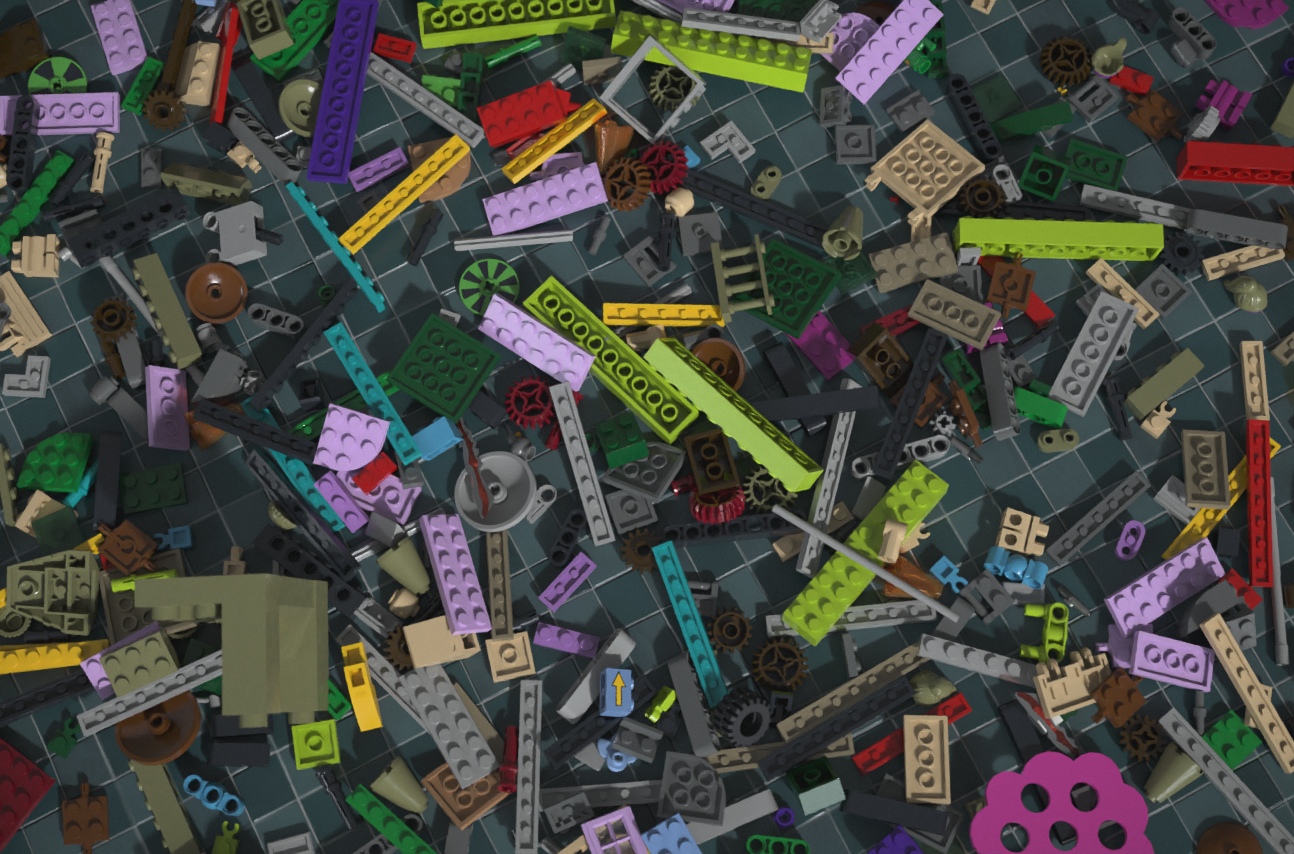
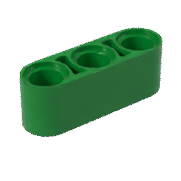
(1039, 408)
(767, 841)

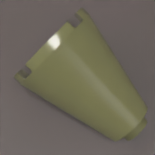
(845, 234)
(406, 566)
(1171, 774)
(400, 787)

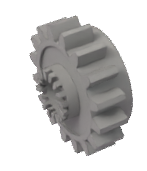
(1203, 125)

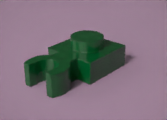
(63, 741)

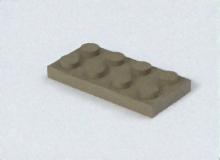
(913, 262)
(954, 314)
(1205, 469)

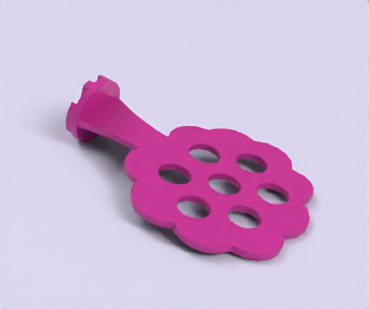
(1057, 776)

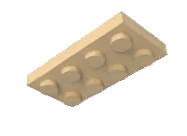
(926, 759)

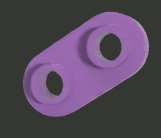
(1130, 542)

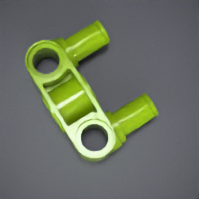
(1053, 634)

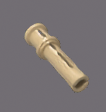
(102, 152)

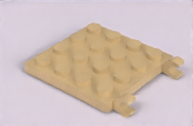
(925, 170)

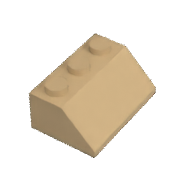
(198, 73)

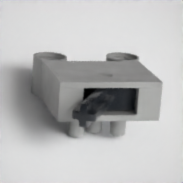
(241, 234)

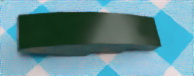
(938, 60)
(470, 85)
(1032, 121)
(967, 379)

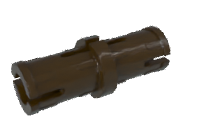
(113, 359)

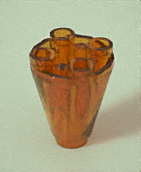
(610, 143)
(206, 434)
(914, 576)

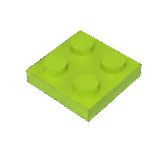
(316, 744)

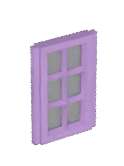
(614, 834)

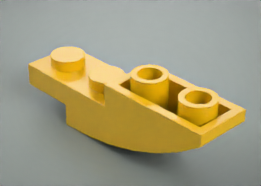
(361, 687)

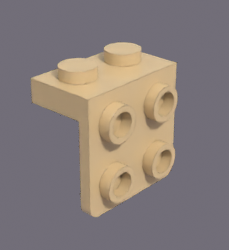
(38, 506)

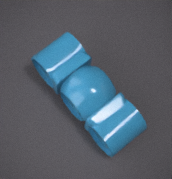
(1016, 567)
(205, 790)

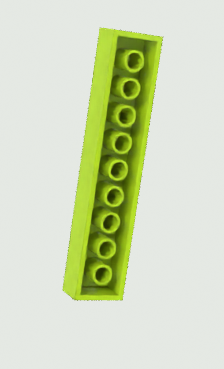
(494, 20)
(715, 51)
(1060, 238)
(615, 362)
(733, 414)
(844, 579)

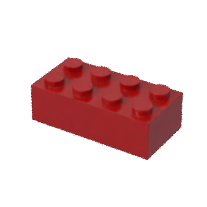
(522, 114)

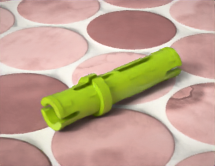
(129, 582)

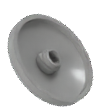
(511, 486)

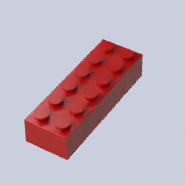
(1236, 163)

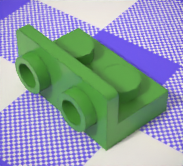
(443, 88)

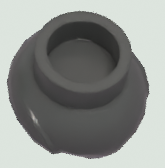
(521, 446)

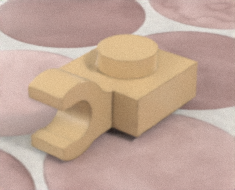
(243, 156)
(235, 566)

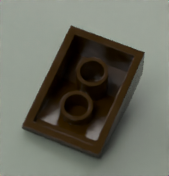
(22, 48)
(881, 359)
(711, 461)

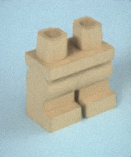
(38, 256)
(1019, 533)

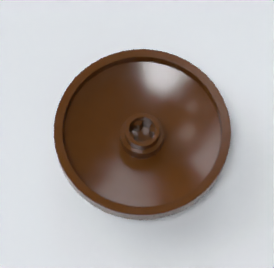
(160, 731)

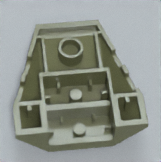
(56, 590)

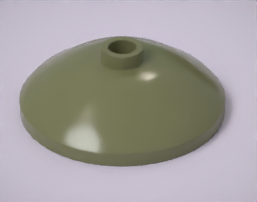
(303, 96)

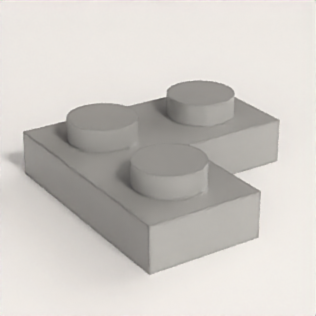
(728, 138)
(32, 383)

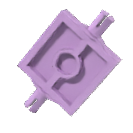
(558, 164)
(1120, 647)

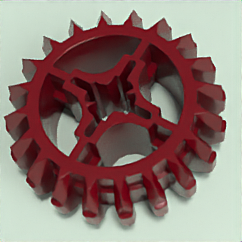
(667, 173)
(518, 392)
(718, 505)

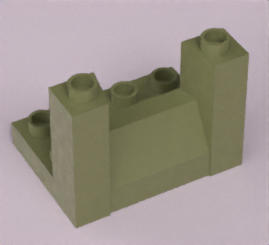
(270, 638)

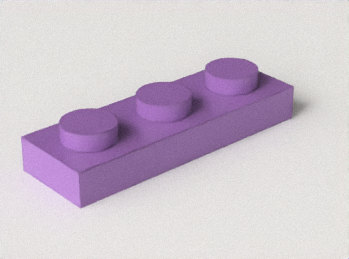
(378, 169)
(341, 501)
(567, 582)
(566, 640)

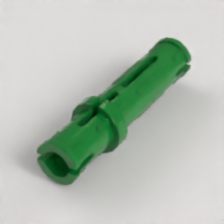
(504, 55)

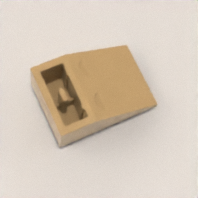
(433, 644)

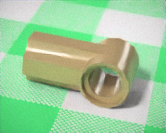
(645, 339)
(893, 536)

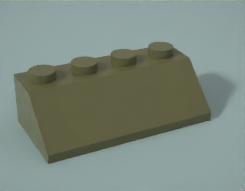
(207, 184)

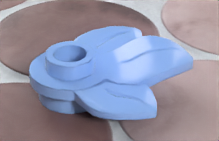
(610, 754)

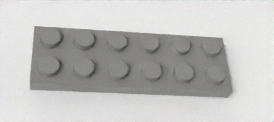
(1092, 353)
(449, 724)

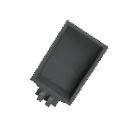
(223, 377)
(1212, 601)

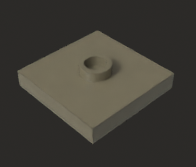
(601, 70)

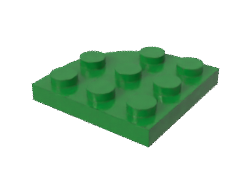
(57, 463)

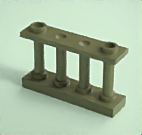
(722, 273)

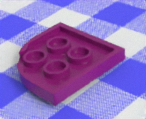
(1248, 13)

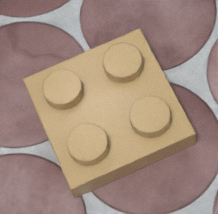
(511, 658)

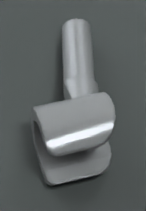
(65, 254)
(213, 700)

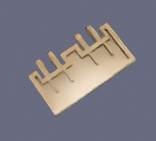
(24, 323)
(1072, 686)

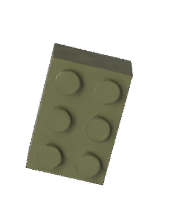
(265, 26)
(140, 662)

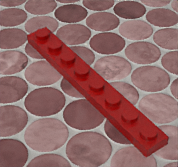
(1259, 503)

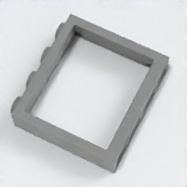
(628, 70)

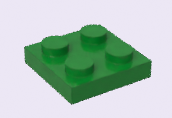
(1231, 739)

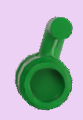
(916, 59)

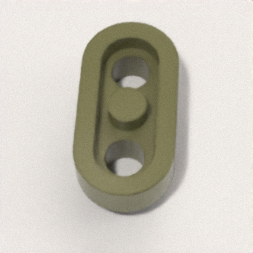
(766, 182)
(1058, 440)

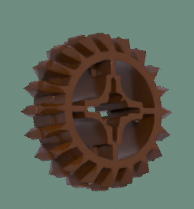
(630, 172)

